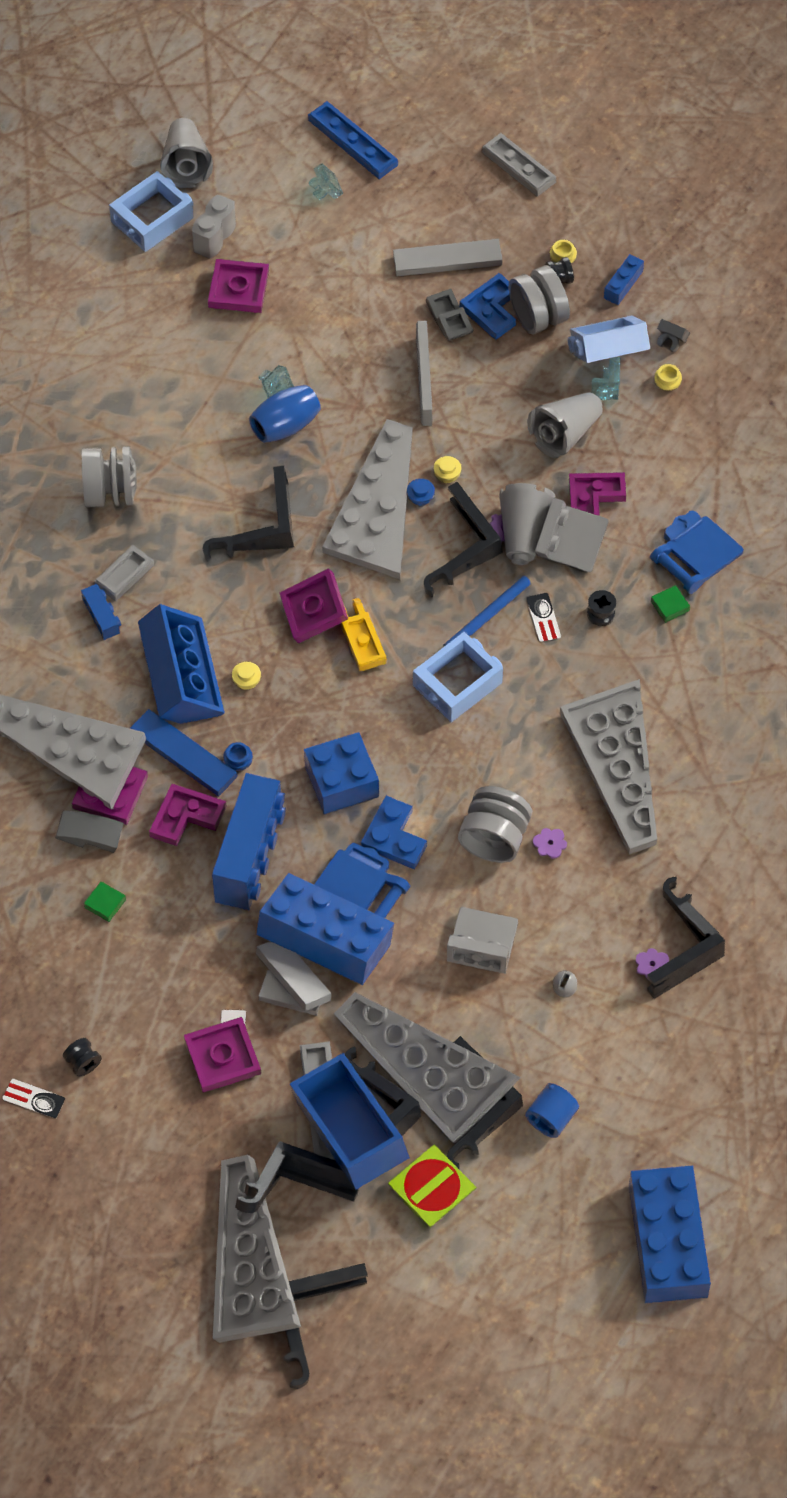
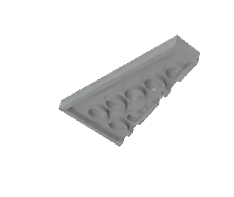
(74, 746)
(444, 1077)
(250, 1272)

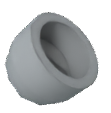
(570, 987)

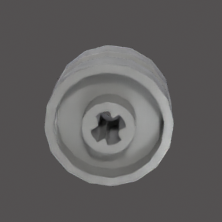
(539, 299)

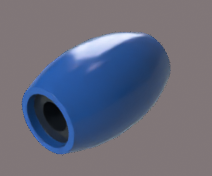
(284, 413)

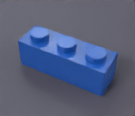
(623, 279)
(101, 611)

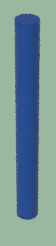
(493, 608)

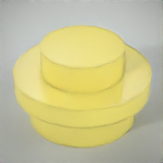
(562, 249)
(668, 377)
(447, 469)
(246, 675)

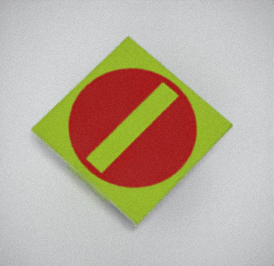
(432, 1186)

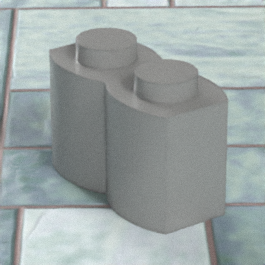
(214, 226)

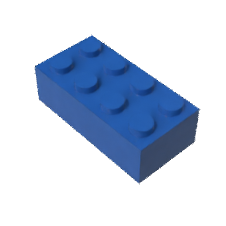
(248, 842)
(325, 928)
(349, 1121)
(669, 1234)

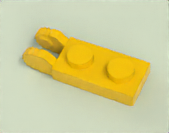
(363, 638)

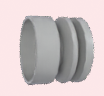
(108, 476)
(495, 824)

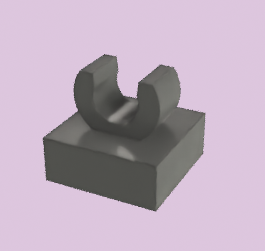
(673, 332)

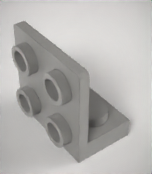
(571, 536)
(482, 940)

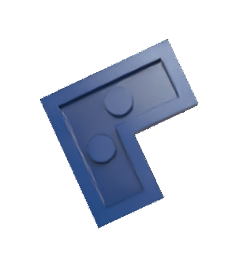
(486, 308)
(388, 837)

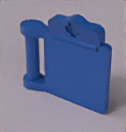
(699, 546)
(359, 877)

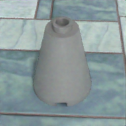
(185, 155)
(563, 422)
(523, 519)

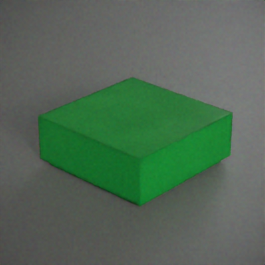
(670, 603)
(105, 901)

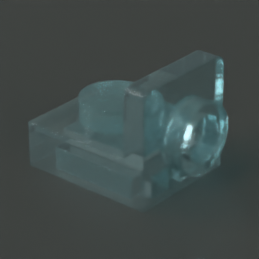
(608, 386)

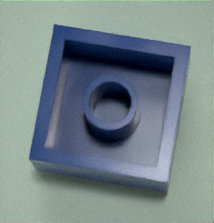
(341, 773)

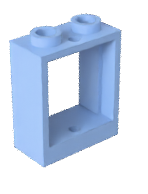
(138, 231)
(609, 339)
(439, 695)

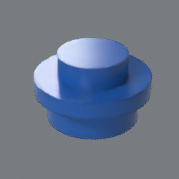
(420, 491)
(238, 756)

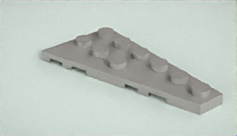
(374, 514)
(614, 750)

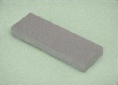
(519, 164)
(294, 975)

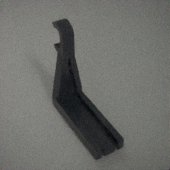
(266, 537)
(480, 552)
(707, 951)
(405, 1107)
(495, 1117)
(300, 1167)
(311, 1287)

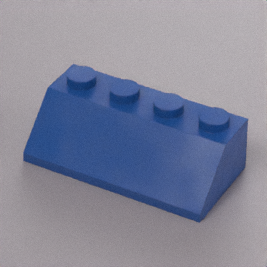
(180, 665)

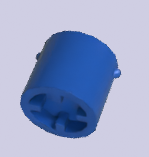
(552, 1110)

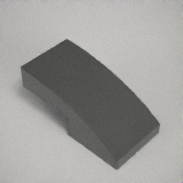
(448, 315)
(90, 829)

